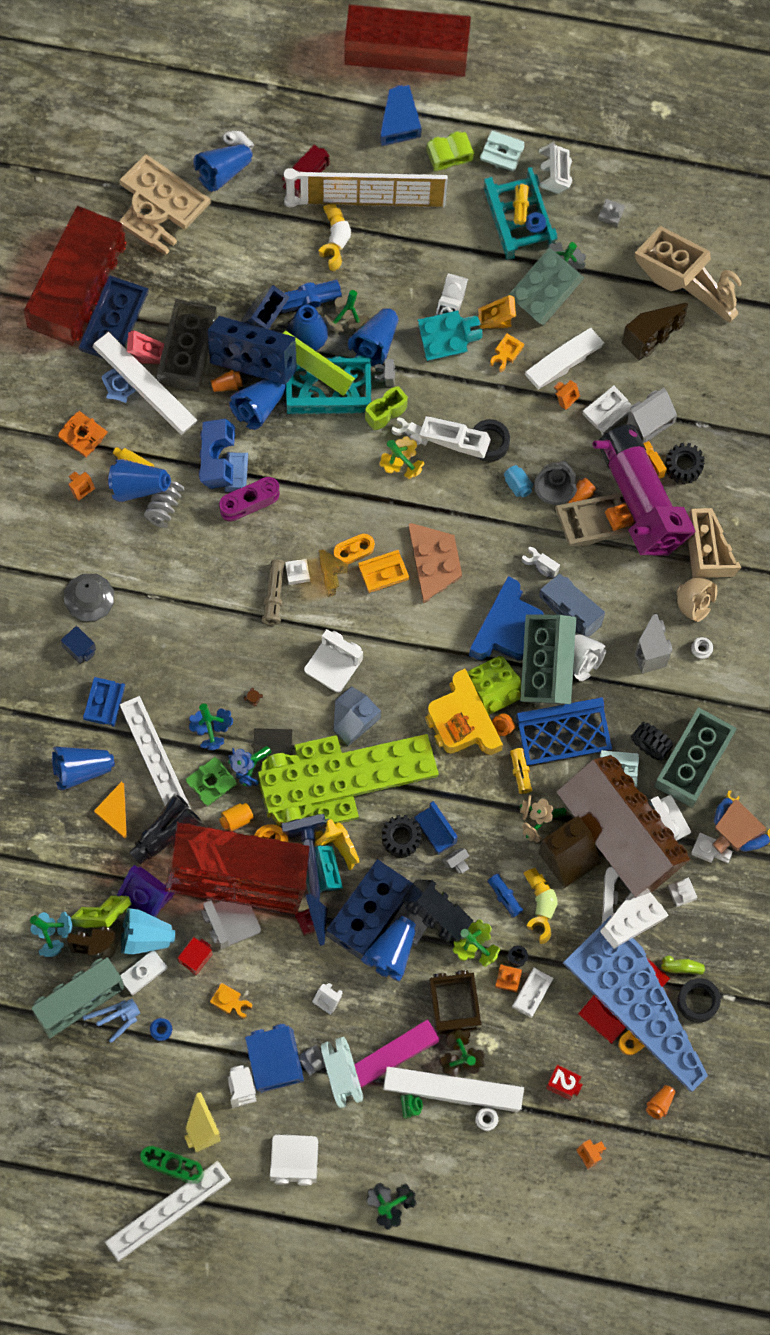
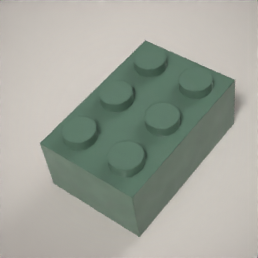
(546, 286)

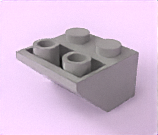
(652, 415)
(653, 648)

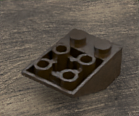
(653, 328)

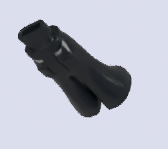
(157, 835)

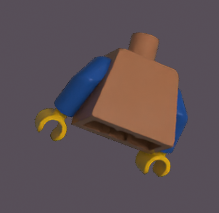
(738, 827)

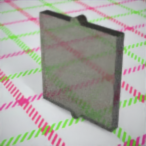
(276, 739)

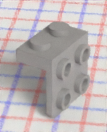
(230, 922)

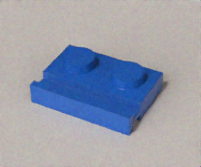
(104, 701)

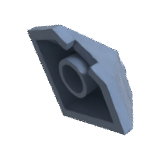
(354, 715)

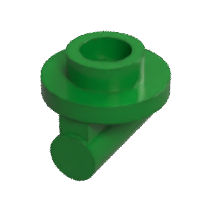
(411, 1105)

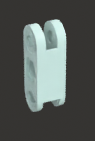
(341, 1071)

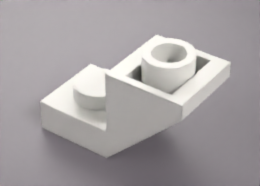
(452, 294)

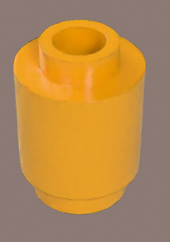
(236, 817)

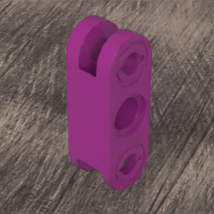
(264, 491)

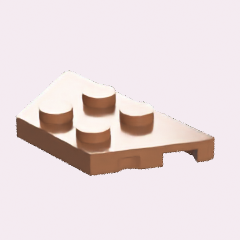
(435, 559)

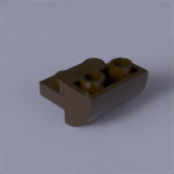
(100, 945)

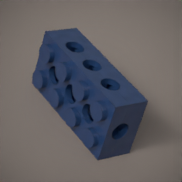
(252, 350)
(365, 895)

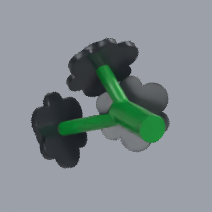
(388, 1213)

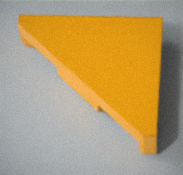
(113, 810)

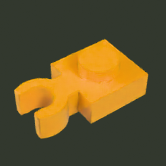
(508, 350)
(655, 459)
(228, 999)

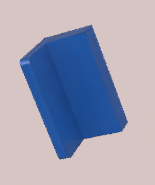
(436, 828)

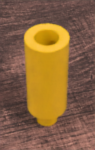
(130, 456)

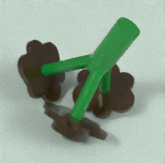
(471, 1060)

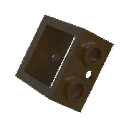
(450, 1026)

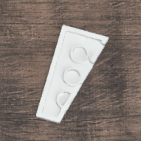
(633, 918)

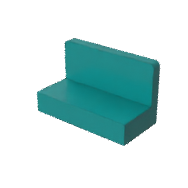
(327, 870)

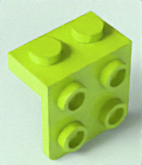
(496, 684)

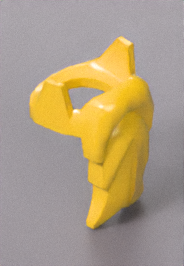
(339, 836)

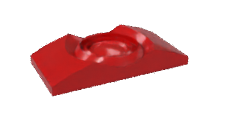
(603, 1020)

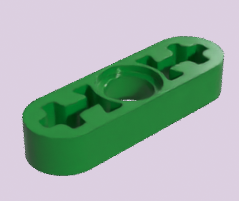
(155, 1165)

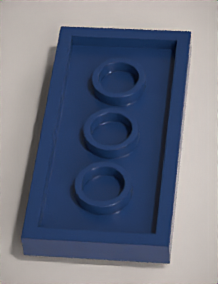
(114, 313)

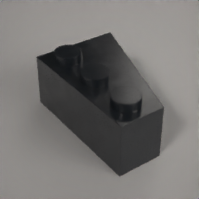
(436, 910)

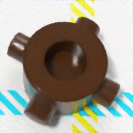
(253, 697)

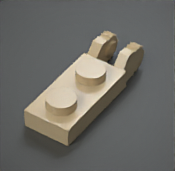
(147, 232)

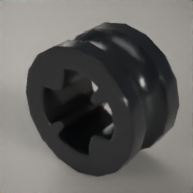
(524, 954)

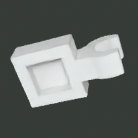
(412, 431)
(544, 564)
(704, 850)

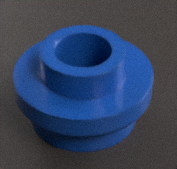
(535, 228)
(158, 1023)

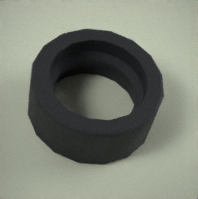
(500, 428)
(699, 983)

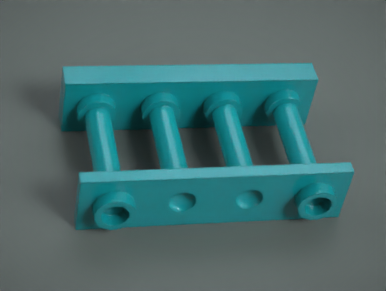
(505, 226)

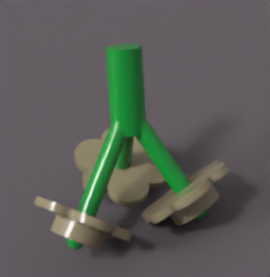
(345, 308)

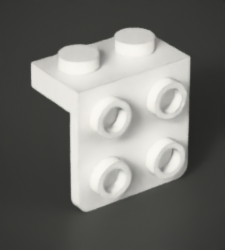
(334, 661)
(294, 1159)

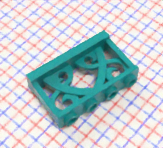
(322, 405)

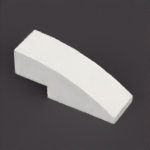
(455, 436)

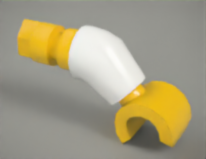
(339, 236)

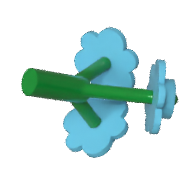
(46, 926)

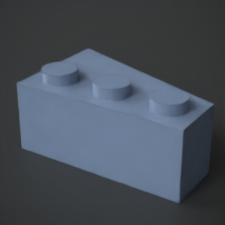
(569, 601)

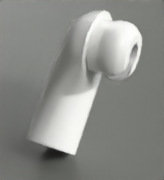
(236, 138)

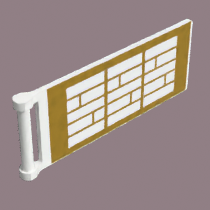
(366, 189)

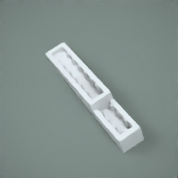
(454, 1089)

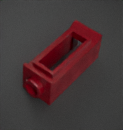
(314, 160)

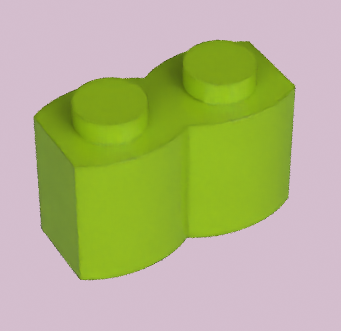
(449, 151)
(388, 407)

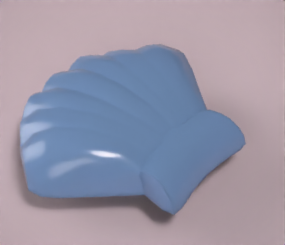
(117, 386)

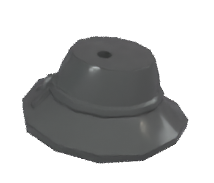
(89, 602)

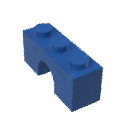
(215, 437)

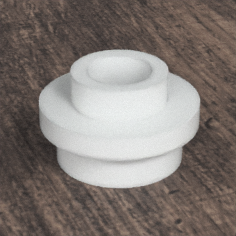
(702, 642)
(486, 1112)

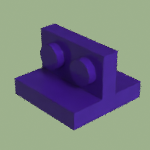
(144, 891)

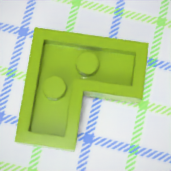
(102, 915)

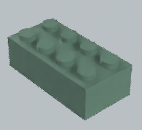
(548, 659)
(695, 757)
(78, 997)

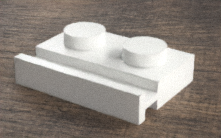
(608, 410)

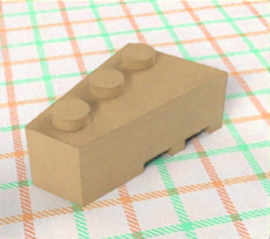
(708, 548)

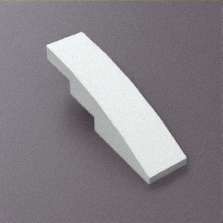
(564, 358)

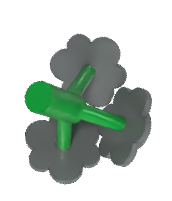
(571, 255)

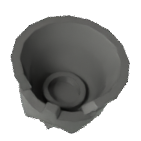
(556, 483)

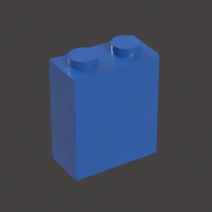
(274, 1058)

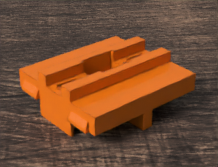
(93, 436)

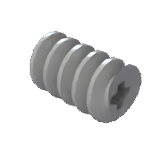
(161, 504)

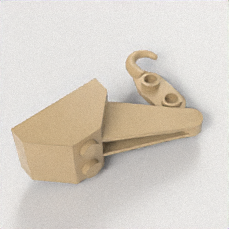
(680, 264)

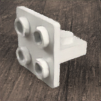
(671, 816)

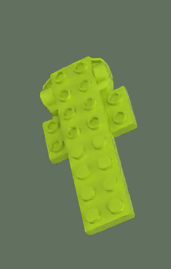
(326, 780)

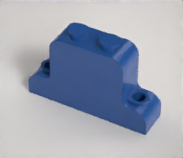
(504, 624)

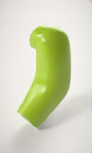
(682, 966)

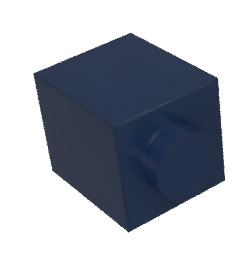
(78, 645)

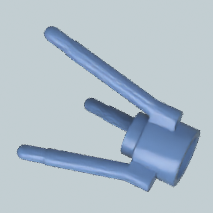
(126, 1010)

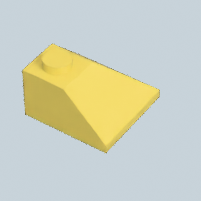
(201, 1126)

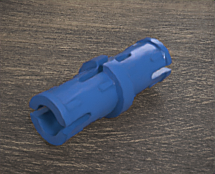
(505, 895)

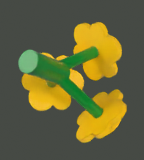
(403, 449)

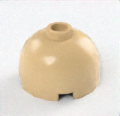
(695, 597)

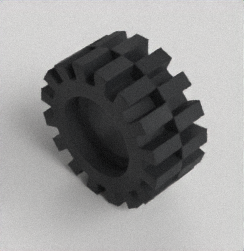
(684, 451)
(652, 741)
(401, 823)

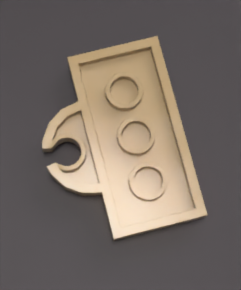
(162, 194)

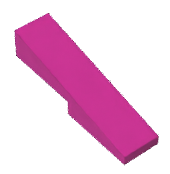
(396, 1052)

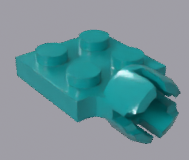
(447, 334)

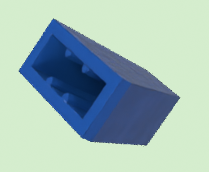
(400, 117)

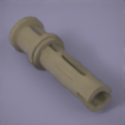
(273, 601)

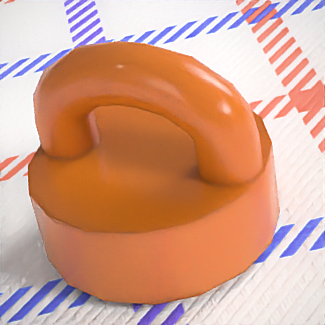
(503, 724)

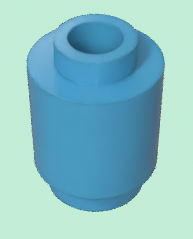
(518, 481)

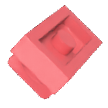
(144, 348)

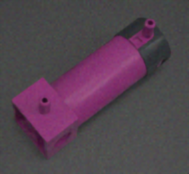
(658, 524)

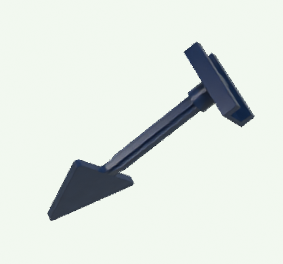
(306, 828)

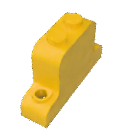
(465, 700)

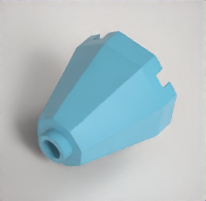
(144, 933)

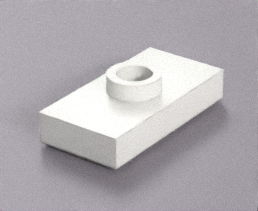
(143, 972)
(532, 992)

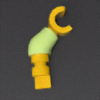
(546, 903)

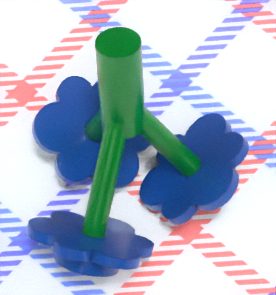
(202, 724)
(245, 763)

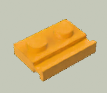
(383, 571)

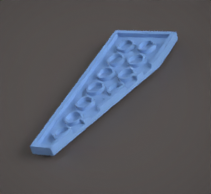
(635, 997)

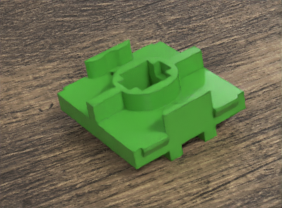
(207, 793)

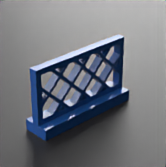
(559, 713)

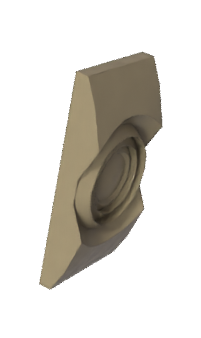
(586, 521)

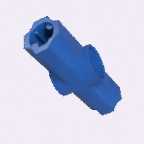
(312, 295)

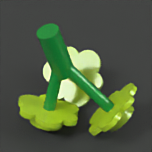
(473, 940)

